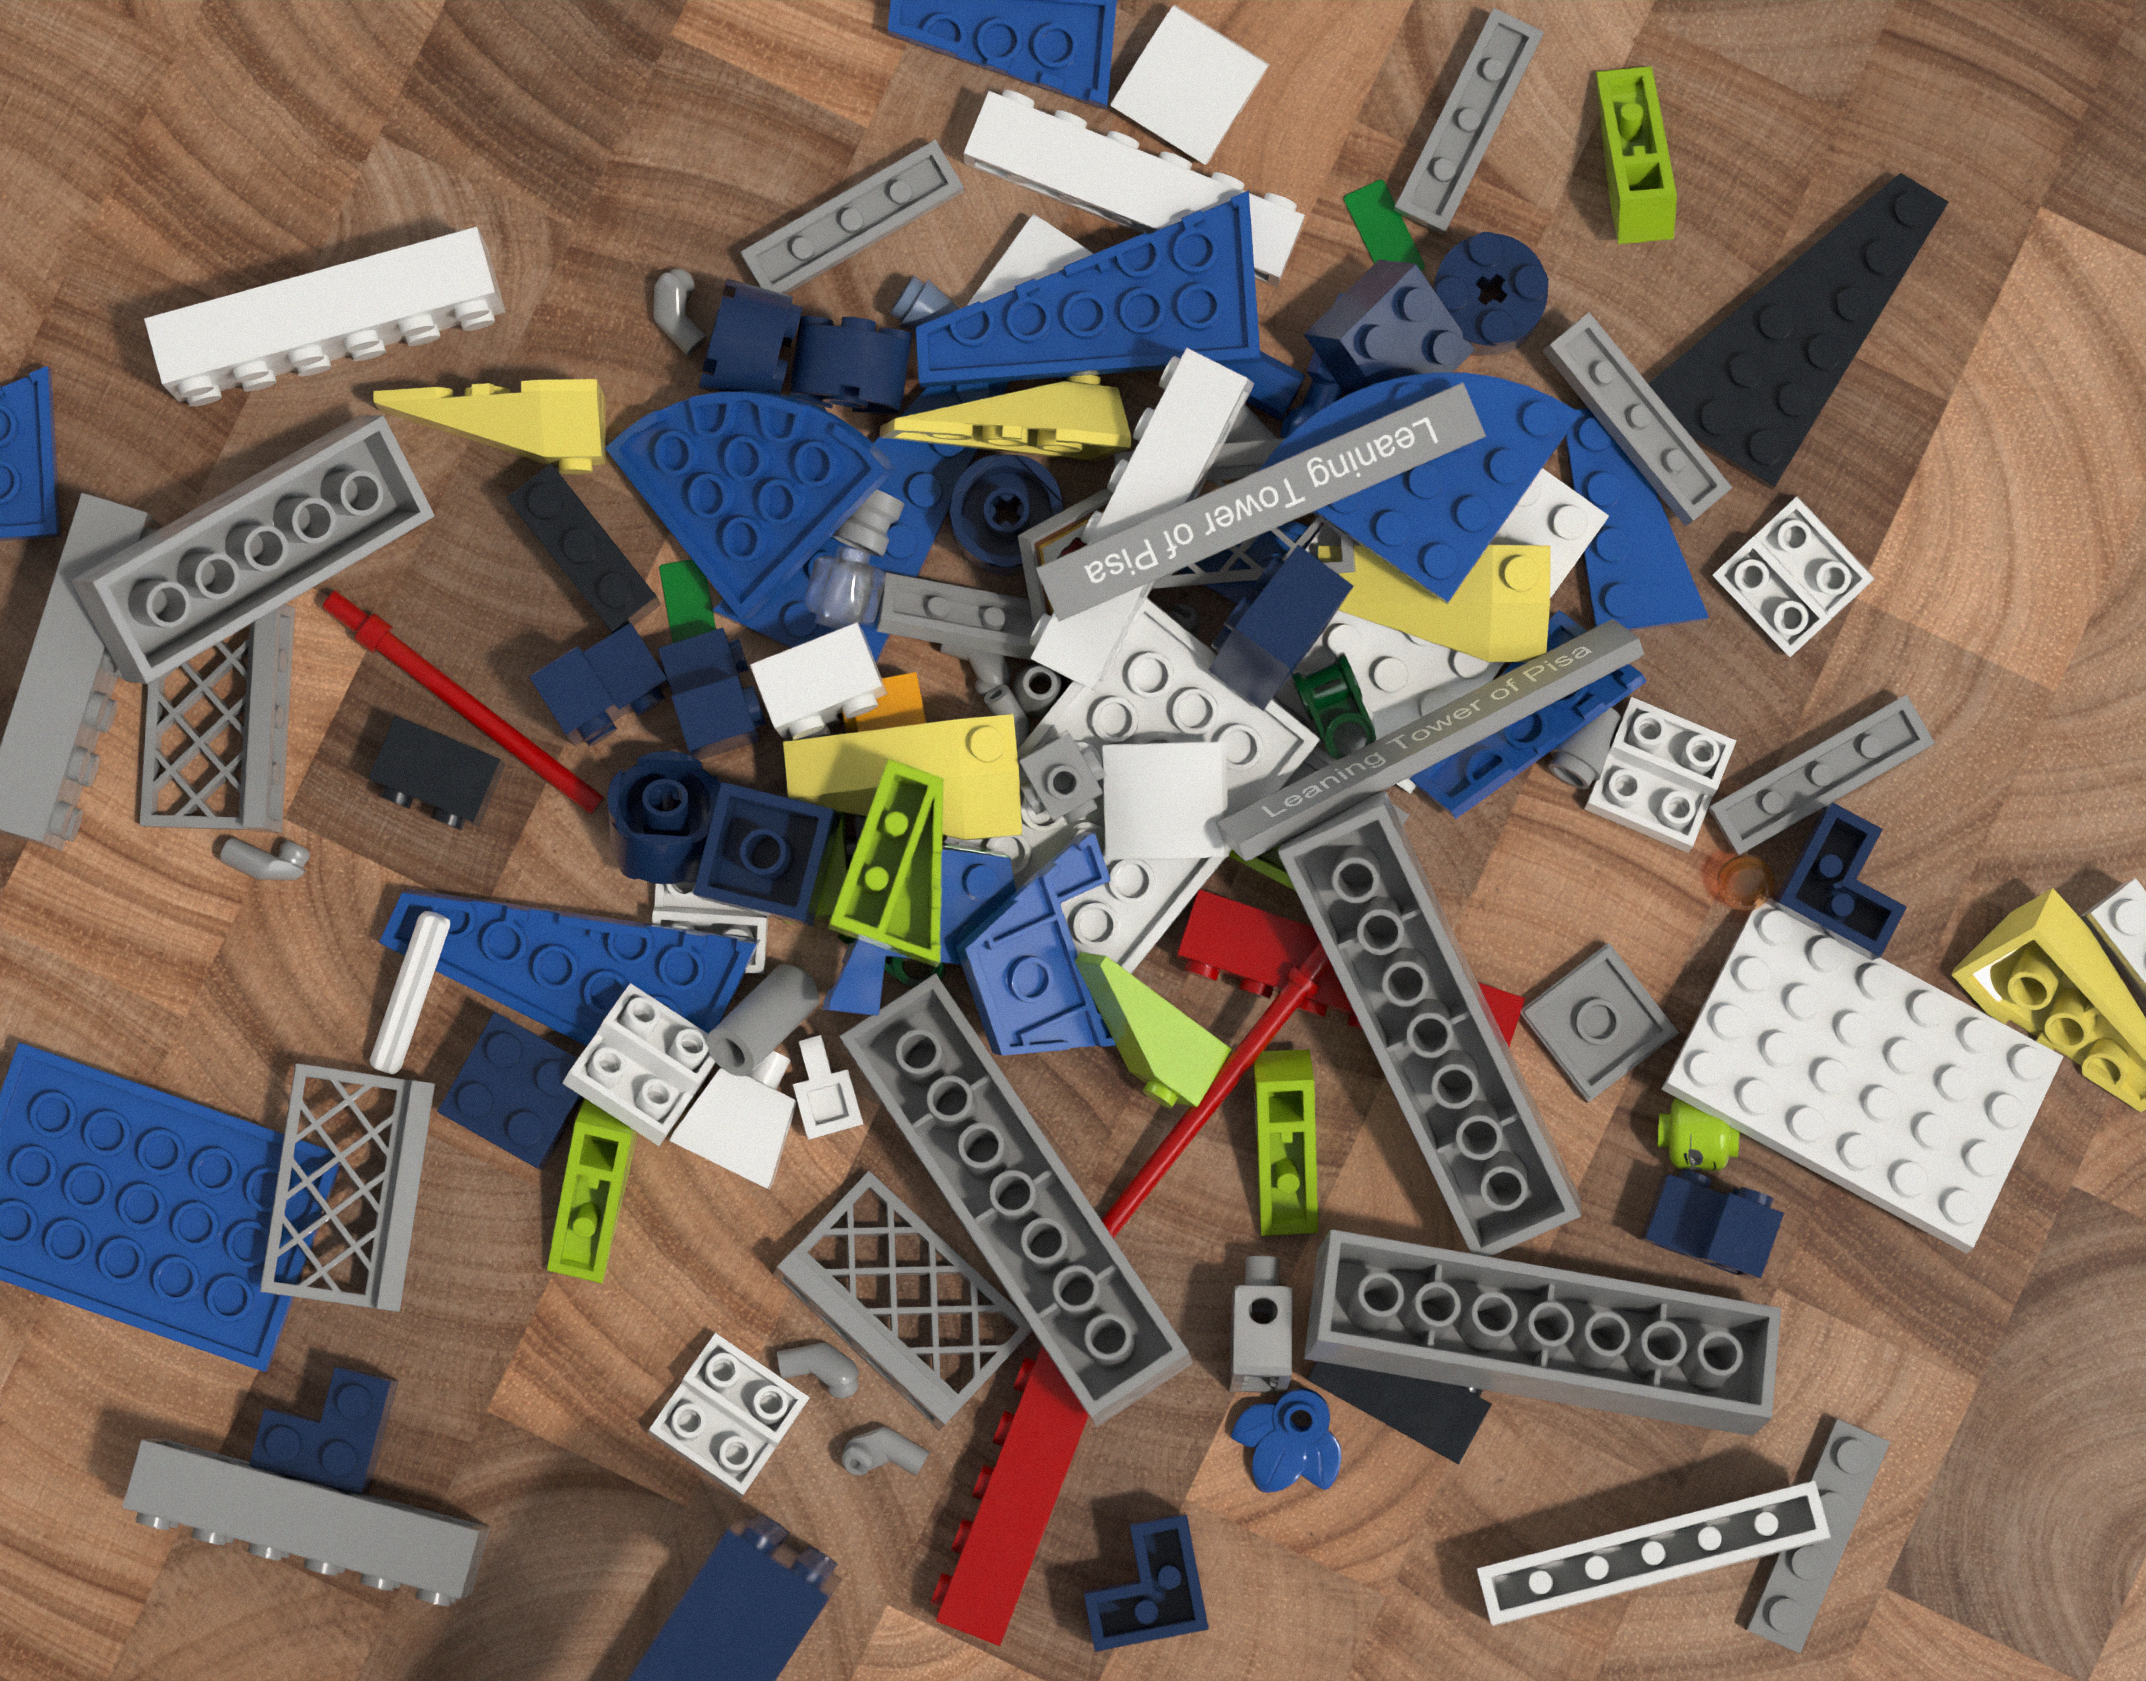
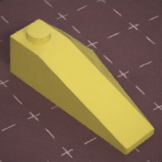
(1054, 420)
(1492, 616)
(969, 753)
(2061, 987)

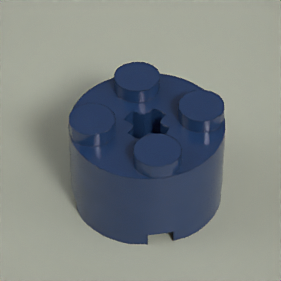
(1509, 267)
(749, 340)
(850, 365)
(1004, 482)
(661, 817)

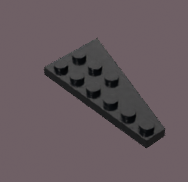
(1776, 359)

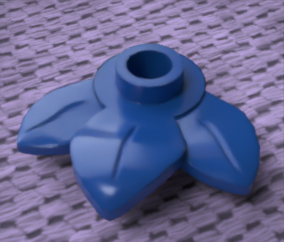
(1286, 1449)

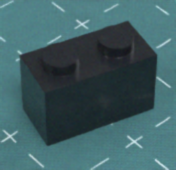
(436, 773)

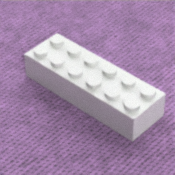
(326, 317)

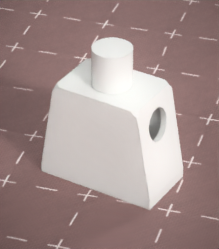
(741, 1121)

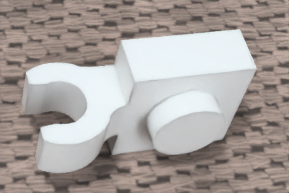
(827, 1098)

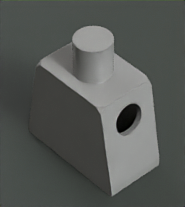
(1261, 1351)

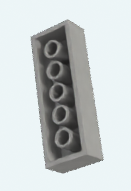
(253, 548)
(65, 688)
(308, 1519)

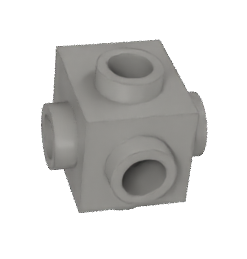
(1054, 757)

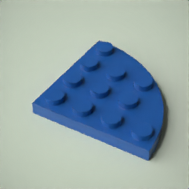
(749, 484)
(1447, 510)

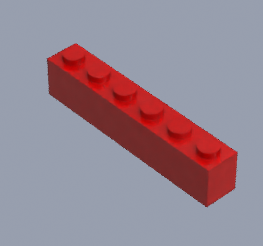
(1264, 948)
(1014, 1504)

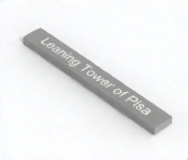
(1260, 502)
(1429, 739)

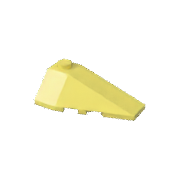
(544, 422)

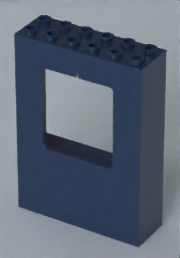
(742, 1609)

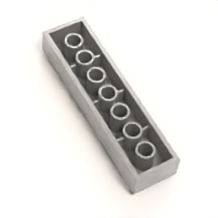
(1430, 1027)
(1016, 1200)
(1543, 1333)

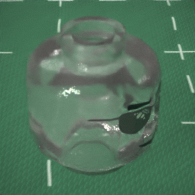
(845, 589)

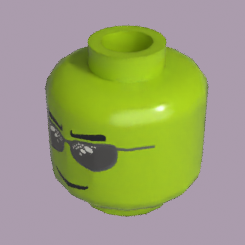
(1696, 1138)

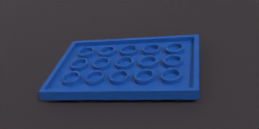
(147, 1206)

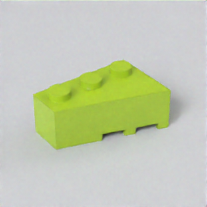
(896, 869)

